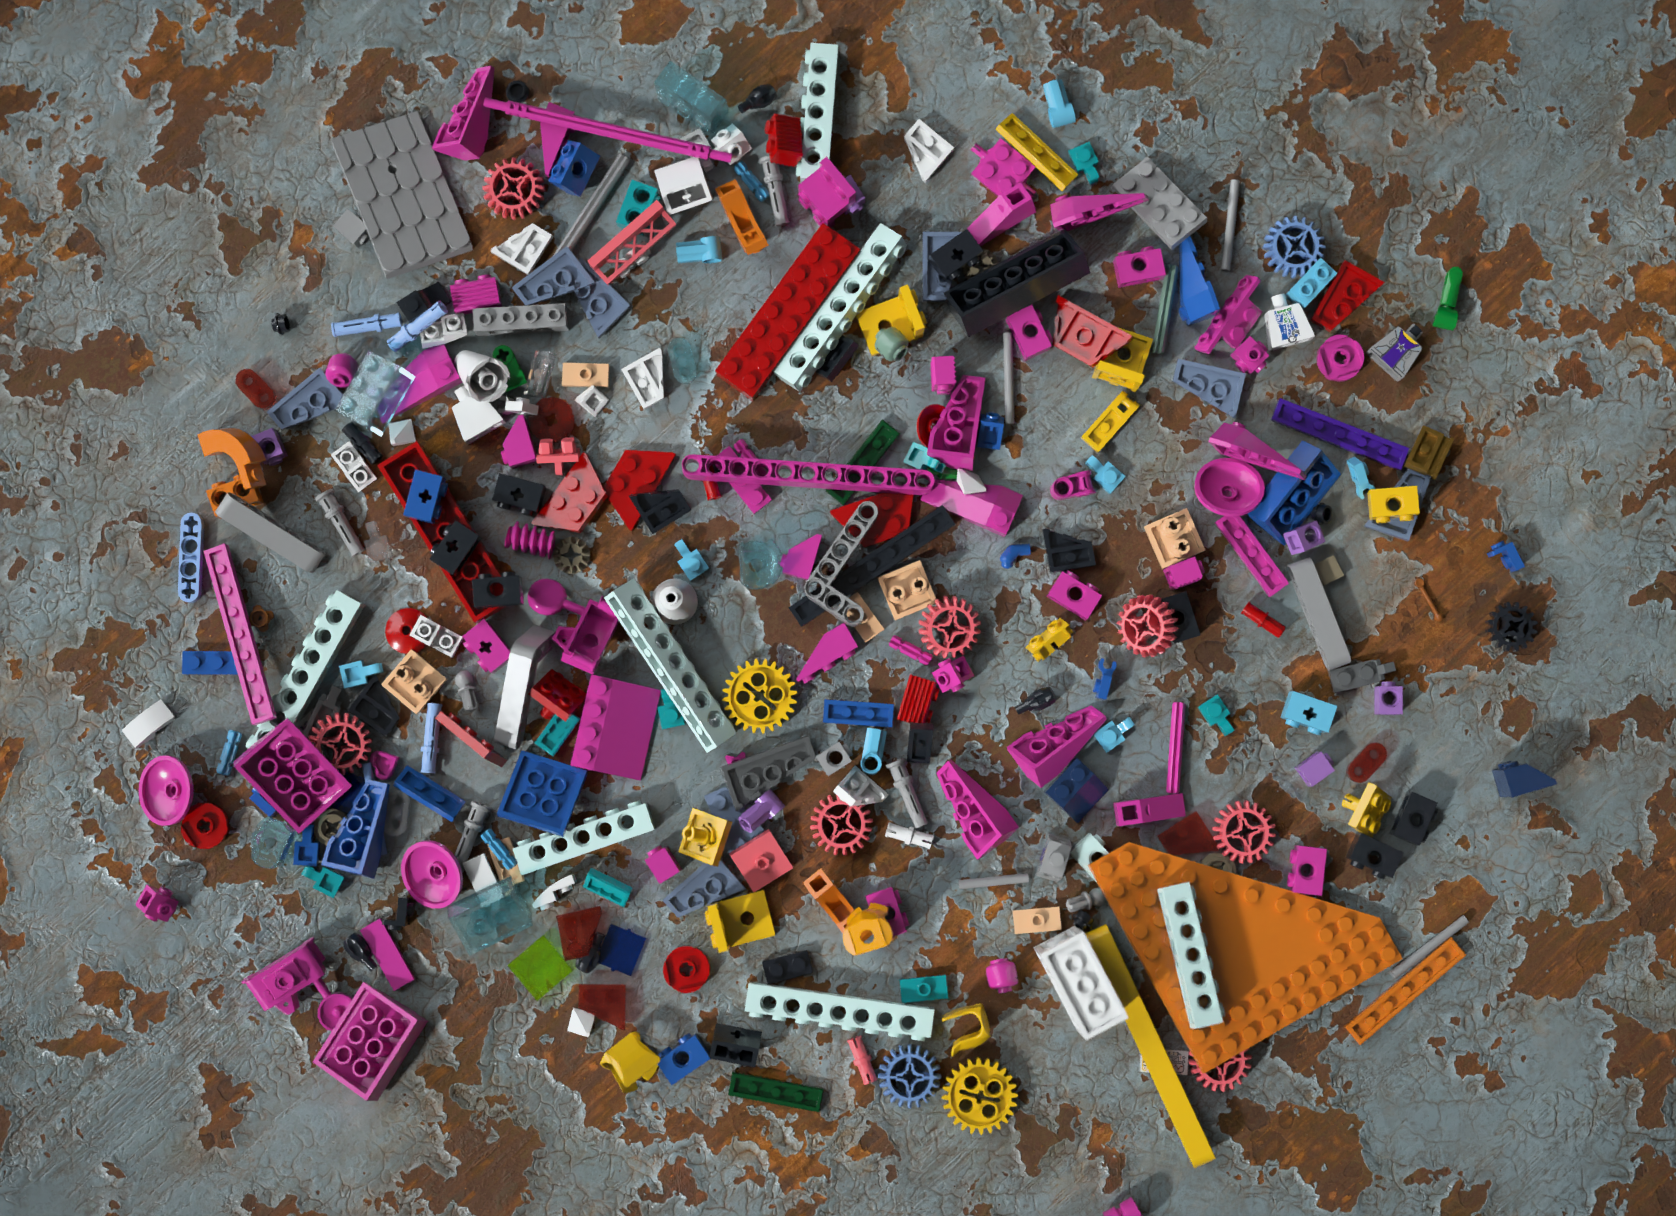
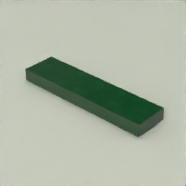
(867, 455)
(776, 1091)

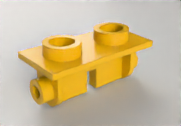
(1057, 632)

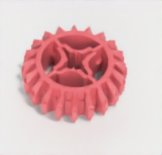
(521, 184)
(1156, 612)
(951, 616)
(342, 732)
(1240, 821)
(832, 840)
(1222, 1080)

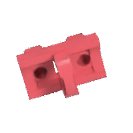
(548, 454)

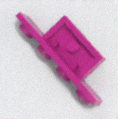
(1234, 318)

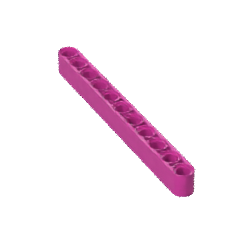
(797, 480)

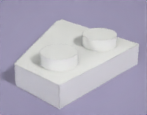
(927, 149)
(525, 248)
(647, 378)
(859, 789)

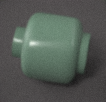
(891, 344)

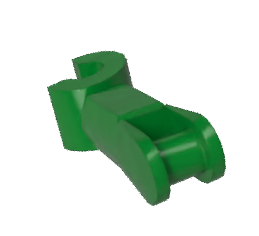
(1445, 315)

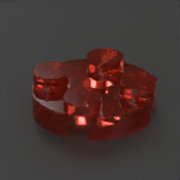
(563, 413)

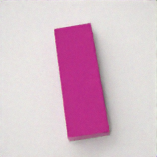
(387, 954)

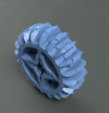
(1287, 241)
(898, 1076)

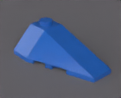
(1196, 296)
(360, 837)

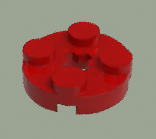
(218, 829)
(678, 979)

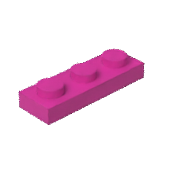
(752, 494)

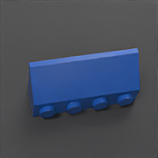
(1290, 499)

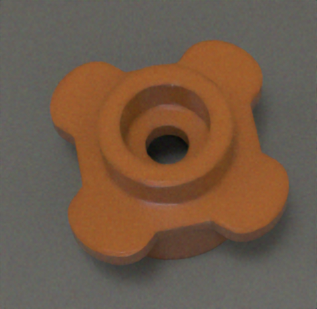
(266, 615)

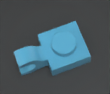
(1359, 475)
(1106, 476)
(692, 562)
(356, 673)
(1111, 735)

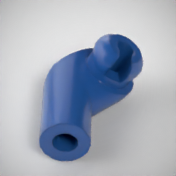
(1012, 553)

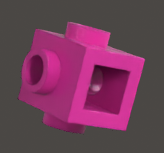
(1247, 349)
(948, 675)
(157, 903)

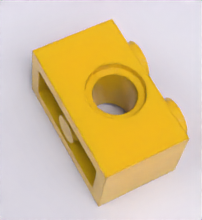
(1405, 496)

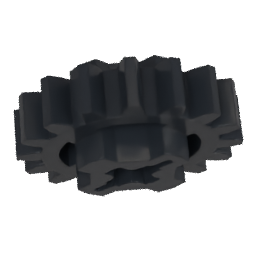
(1505, 619)

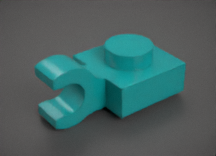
(1084, 160)
(918, 459)
(1215, 712)
(669, 713)
(326, 881)

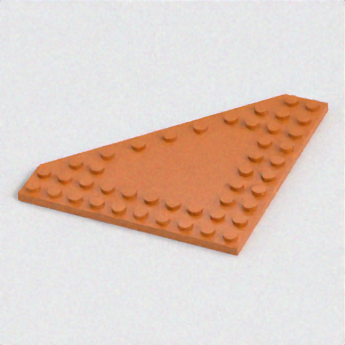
(1268, 946)

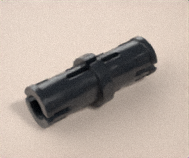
(362, 443)

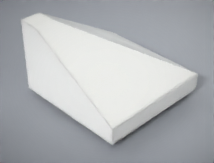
(592, 400)
(401, 432)
(969, 482)
(581, 1022)

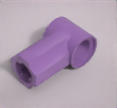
(763, 809)

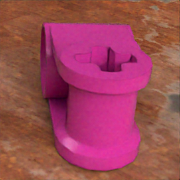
(1077, 486)

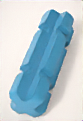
(751, 181)
(229, 752)
(499, 849)

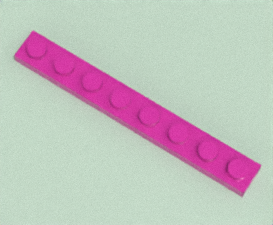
(240, 634)

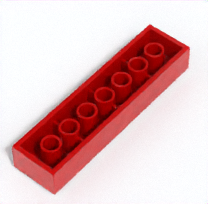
(786, 312)
(399, 474)

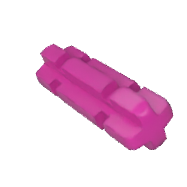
(741, 447)
(910, 650)

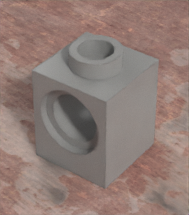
(352, 228)
(830, 768)

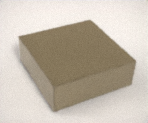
(1328, 570)

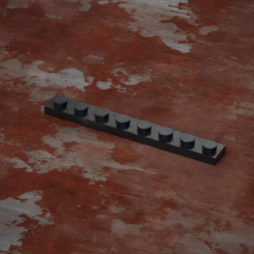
(877, 562)

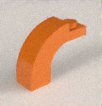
(741, 217)
(241, 448)
(832, 900)

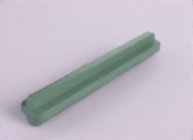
(1164, 310)

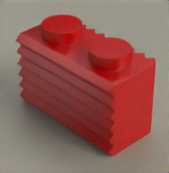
(784, 139)
(917, 700)

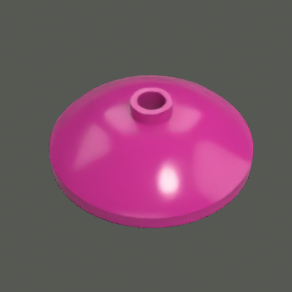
(1229, 478)
(166, 790)
(431, 874)

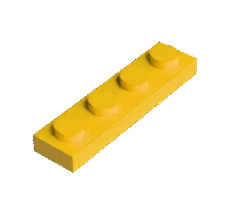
(1037, 152)

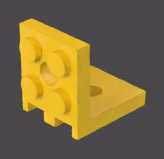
(899, 312)
(1126, 372)
(727, 924)

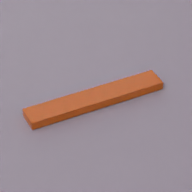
(1405, 990)

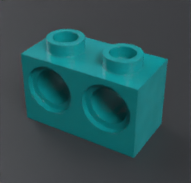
(632, 206)

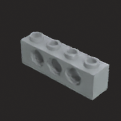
(520, 319)

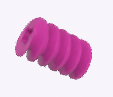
(530, 539)

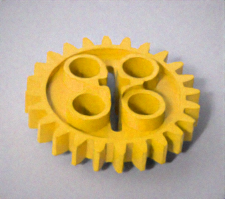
(746, 712)
(974, 1117)

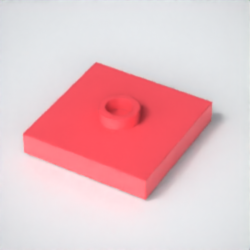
(761, 860)

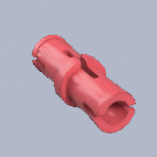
(862, 1059)

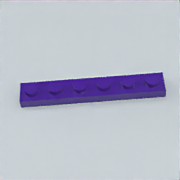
(1339, 434)

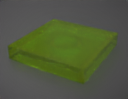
(540, 967)

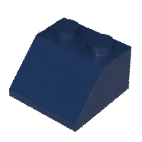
(1518, 779)
(1076, 790)

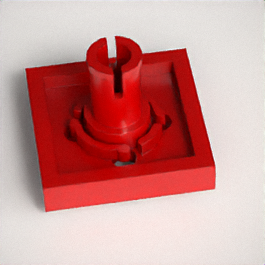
(557, 696)

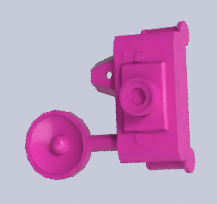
(593, 632)
(291, 973)

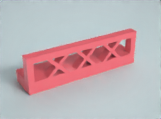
(626, 236)

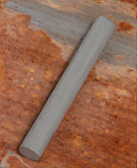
(993, 881)

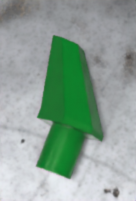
(948, 473)

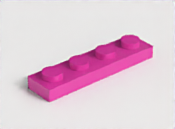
(1252, 554)

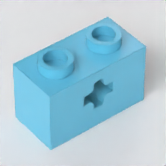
(1311, 283)
(1298, 703)

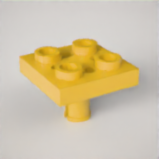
(1368, 809)
(700, 836)

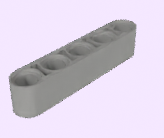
(270, 532)
(1319, 613)

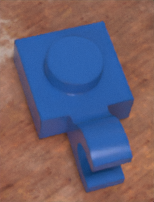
(1102, 685)
(306, 851)

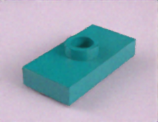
(556, 733)
(607, 887)
(923, 988)

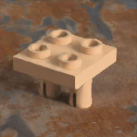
(1174, 538)
(907, 590)
(414, 681)

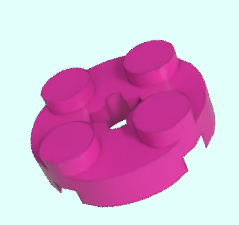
(1334, 370)

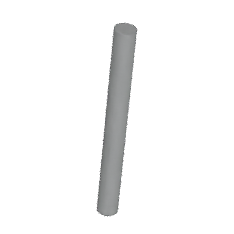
(1230, 225)
(1008, 378)
(1429, 946)

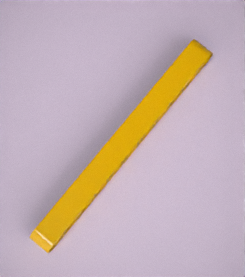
(1151, 1047)

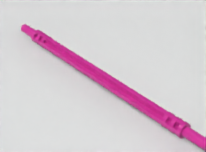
(607, 130)

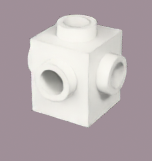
(731, 141)

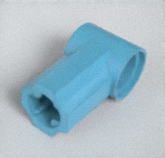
(1059, 110)
(706, 250)
(873, 748)

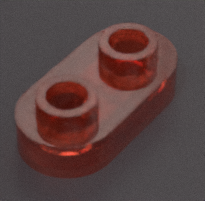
(256, 389)
(1366, 763)

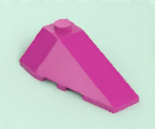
(468, 127)
(1081, 210)
(434, 375)
(956, 432)
(1241, 444)
(986, 509)
(1049, 751)
(980, 815)

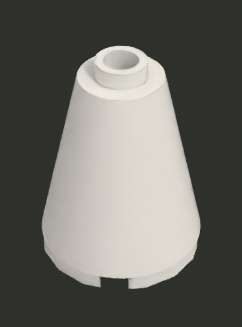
(482, 375)
(684, 605)

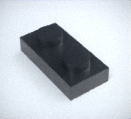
(837, 358)
(919, 742)
(787, 967)

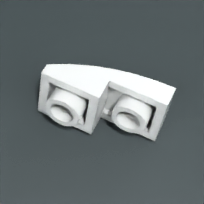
(444, 331)
(354, 466)
(436, 636)
(148, 723)
(480, 872)
(546, 899)

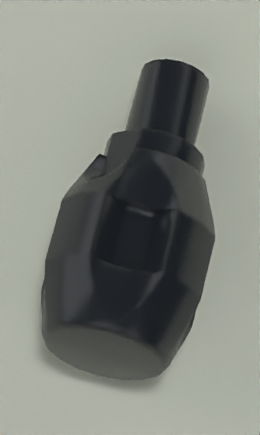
(759, 98)
(1037, 700)
(359, 950)
(589, 963)

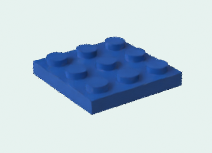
(542, 793)

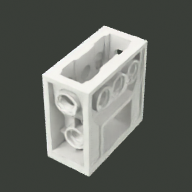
(1080, 982)

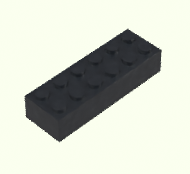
(1017, 282)

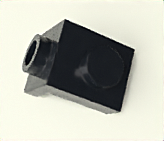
(404, 911)

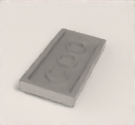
(1168, 209)

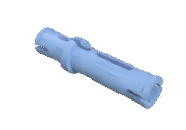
(422, 322)
(367, 324)
(431, 739)

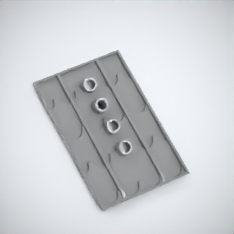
(401, 194)

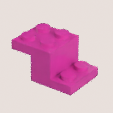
(826, 193)

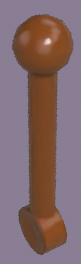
(1419, 583)

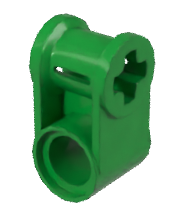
(516, 374)

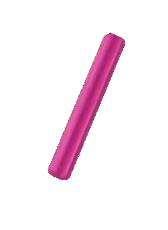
(1175, 747)

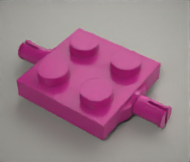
(1002, 168)

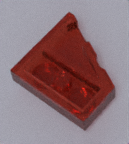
(1187, 836)
(578, 931)
(604, 1002)

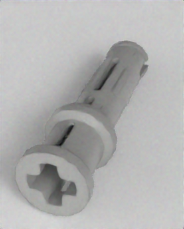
(773, 179)
(335, 512)
(903, 782)
(472, 826)

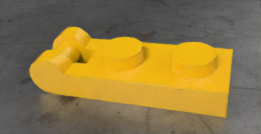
(1109, 422)

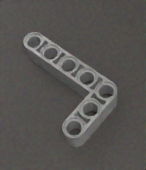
(838, 563)
(519, 680)

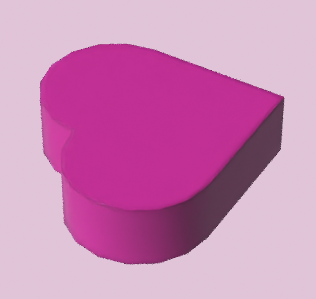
(384, 764)

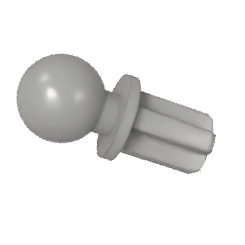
(467, 692)
(1086, 900)

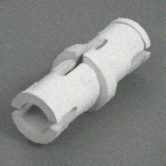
(909, 835)

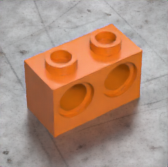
(234, 487)

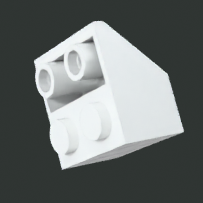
(683, 185)

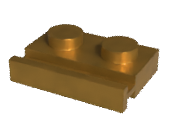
(1429, 452)

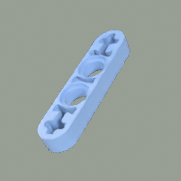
(195, 557)

